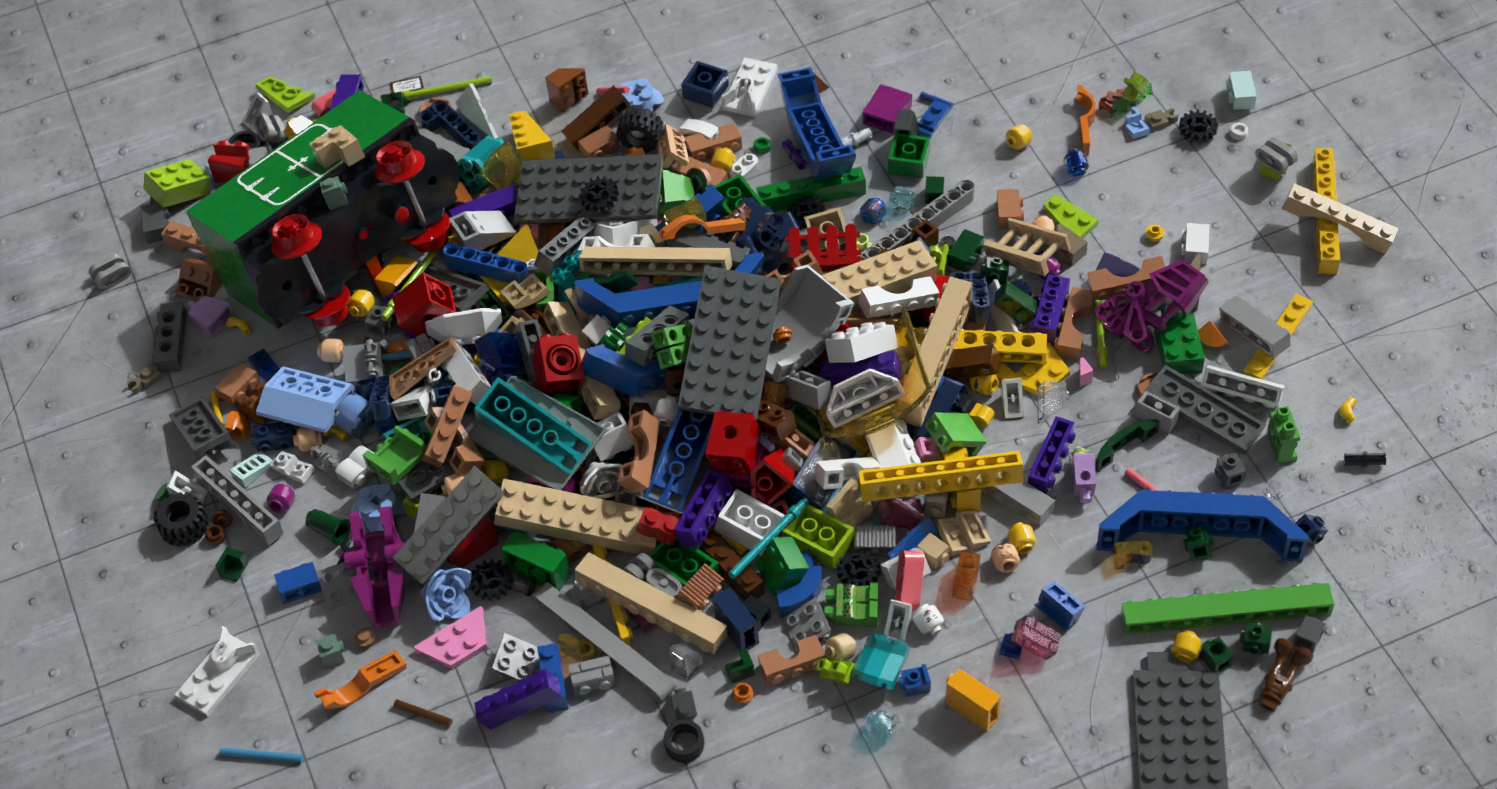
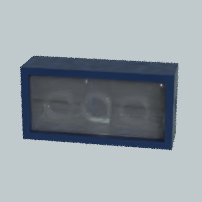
(804, 479)

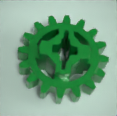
(613, 337)

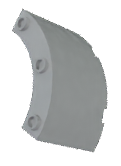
(813, 313)

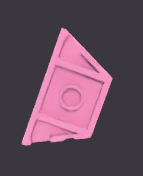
(457, 641)

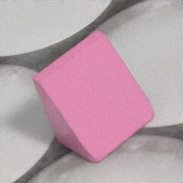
(1085, 373)

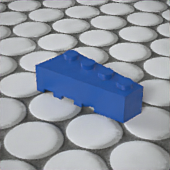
(712, 203)

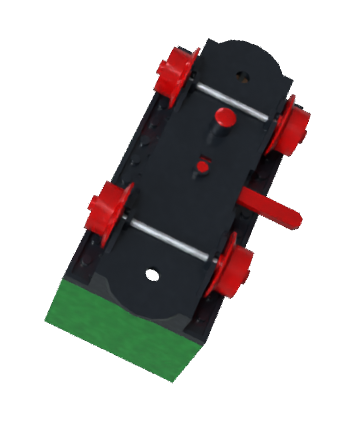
(283, 245)

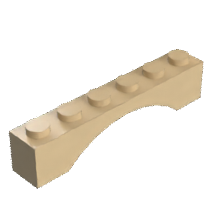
(1371, 230)

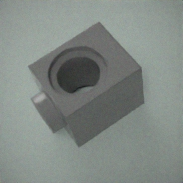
(1309, 633)

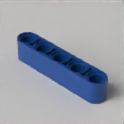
(484, 264)

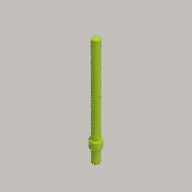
(444, 88)
(420, 269)
(1102, 349)

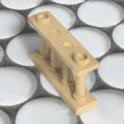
(1027, 259)

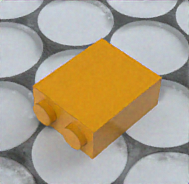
(972, 699)

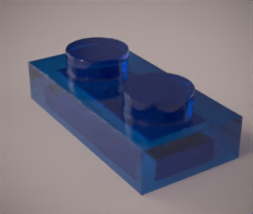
(263, 364)

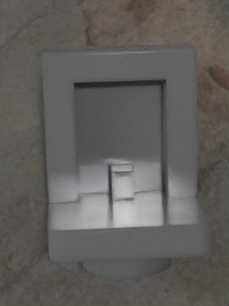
(683, 703)

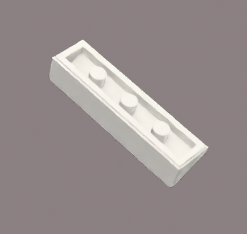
(1002, 320)

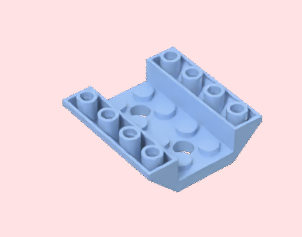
(303, 398)

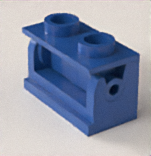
(297, 582)
(1059, 605)

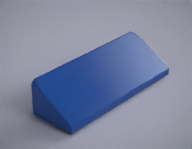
(914, 537)

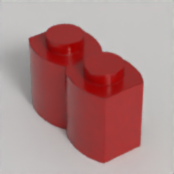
(655, 524)

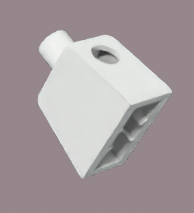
(420, 402)

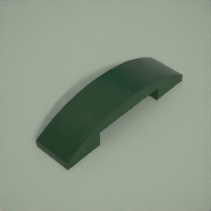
(617, 283)
(1141, 430)

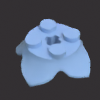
(642, 94)
(372, 499)
(446, 595)

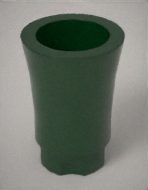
(328, 525)

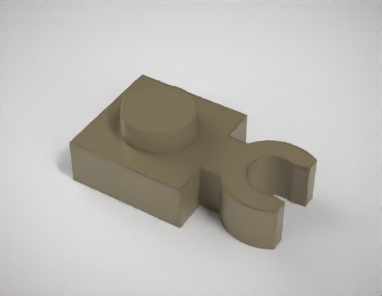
(1158, 119)
(146, 376)

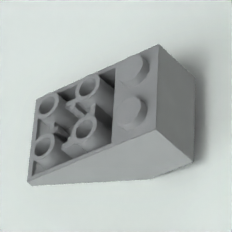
(480, 228)

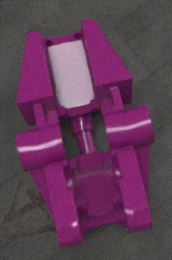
(1177, 286)
(384, 598)

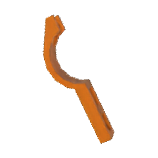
(1086, 100)
(712, 227)
(364, 679)

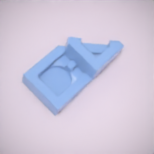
(1135, 125)

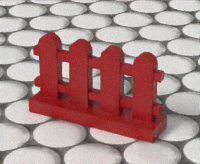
(833, 260)

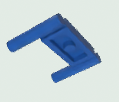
(934, 115)

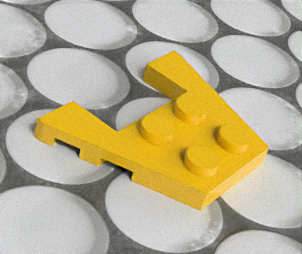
(1035, 373)

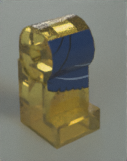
(1132, 552)

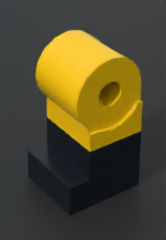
(979, 413)

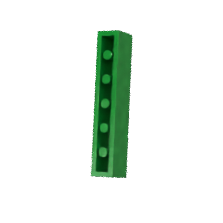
(783, 194)

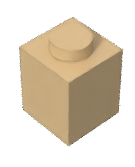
(935, 550)

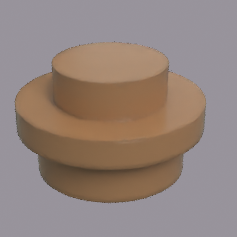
(364, 637)

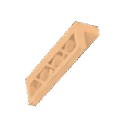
(672, 147)

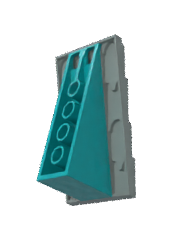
(533, 432)

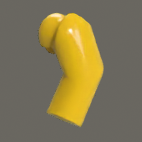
(241, 323)
(1346, 410)
(338, 432)

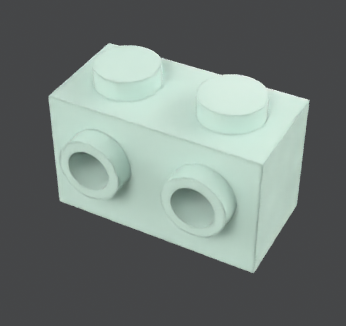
(1241, 90)

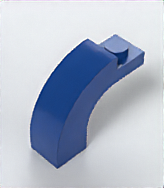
(809, 588)

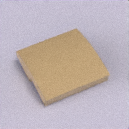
(526, 292)
(963, 532)

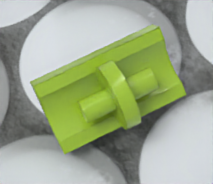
(1135, 85)
(939, 255)
(835, 670)

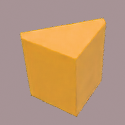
(394, 274)

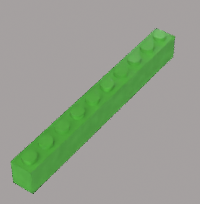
(1227, 608)

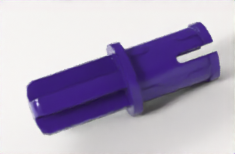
(794, 154)

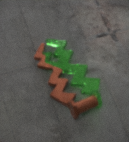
(1104, 101)

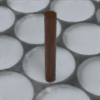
(423, 713)

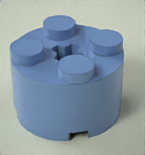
(354, 415)

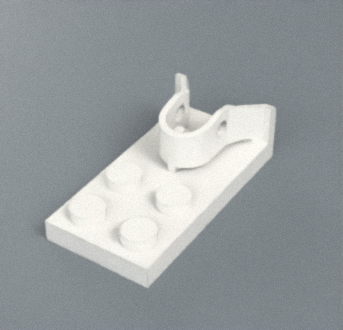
(749, 87)
(217, 673)

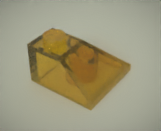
(503, 166)

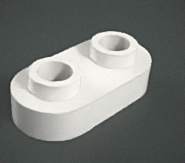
(746, 165)

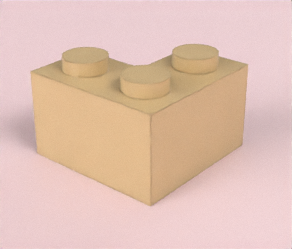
(336, 145)

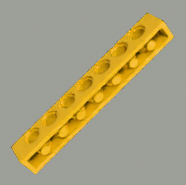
(1326, 231)
(1014, 353)
(941, 476)

